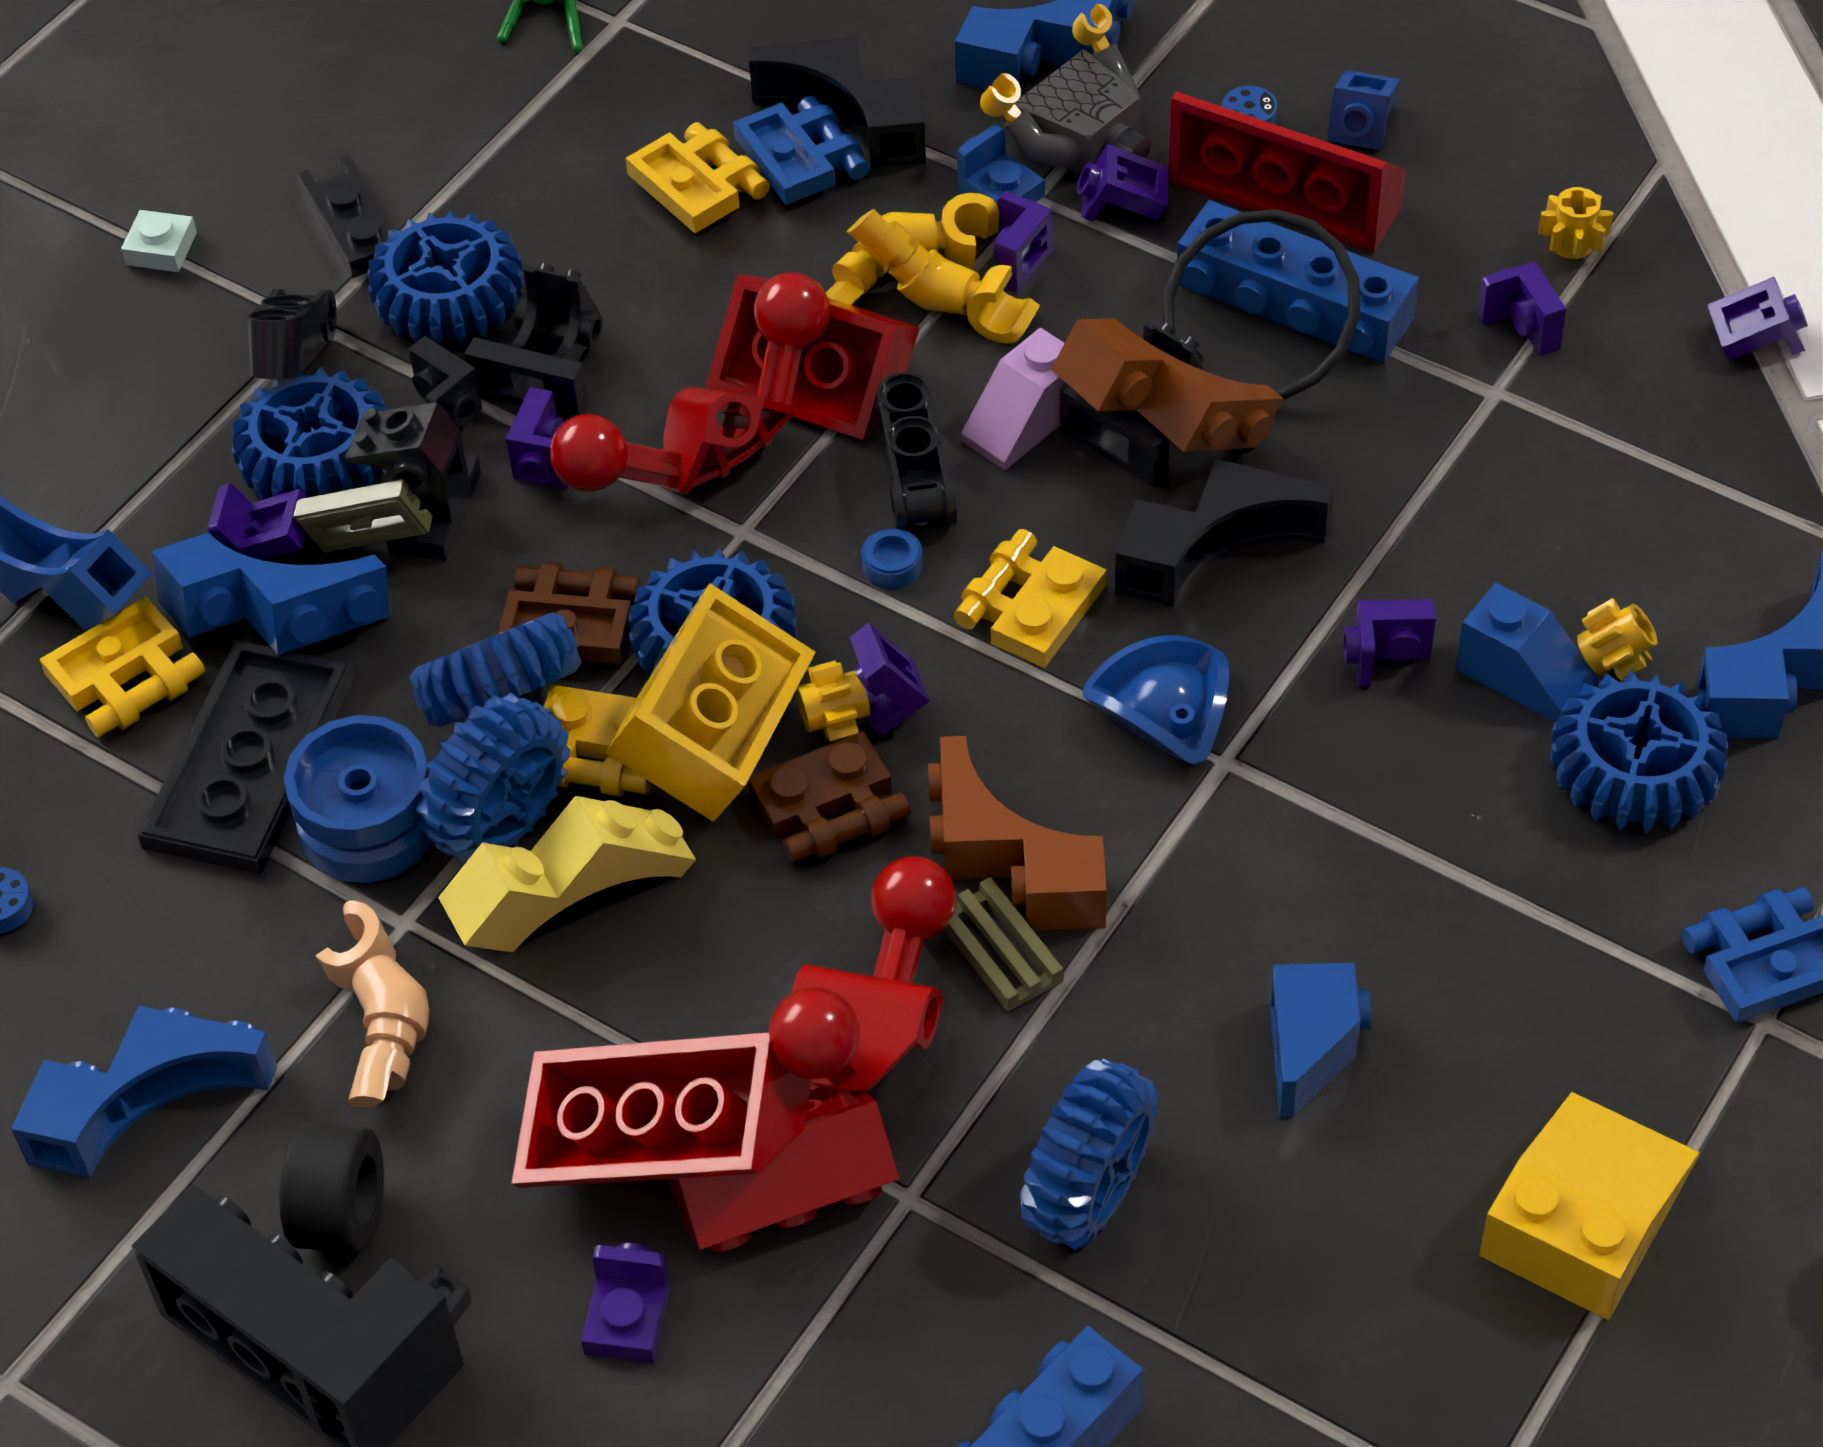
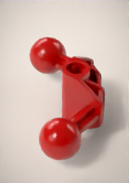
(705, 427)
(855, 1026)

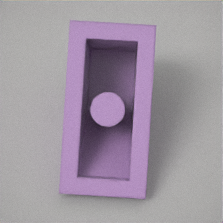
(1018, 402)

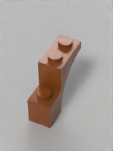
(1186, 404)
(1050, 871)

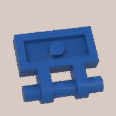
(790, 158)
(1767, 970)

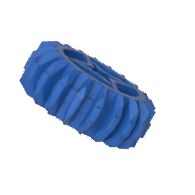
(445, 278)
(307, 425)
(672, 595)
(496, 666)
(1676, 767)
(493, 776)
(1088, 1153)

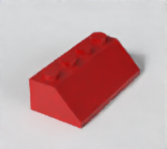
(1282, 169)
(657, 1111)

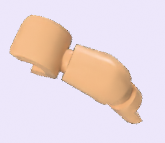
(392, 1004)

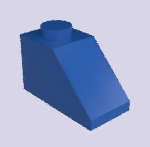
(1521, 652)
(1314, 1028)

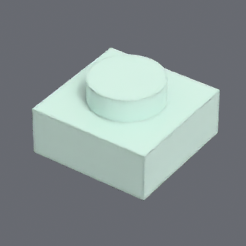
(158, 240)

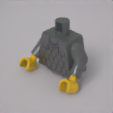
(1077, 106)

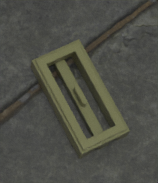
(362, 516)
(994, 899)

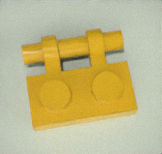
(687, 185)
(1045, 608)
(113, 654)
(591, 724)

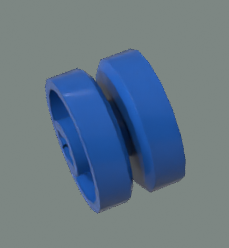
(358, 797)

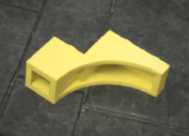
(590, 846)

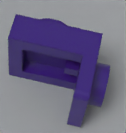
(257, 528)

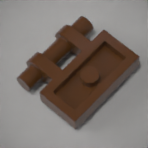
(596, 620)
(822, 785)

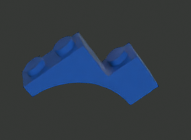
(1023, 37)
(80, 571)
(287, 604)
(1759, 679)
(165, 1055)

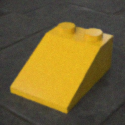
(711, 703)
(1585, 1204)

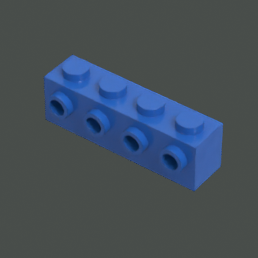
(1298, 282)
(1078, 1400)

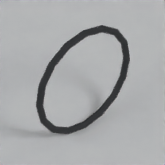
(1293, 220)

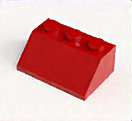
(835, 373)
(833, 1159)

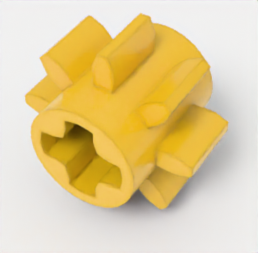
(1575, 223)
(1617, 639)
(832, 701)

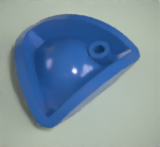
(1165, 693)

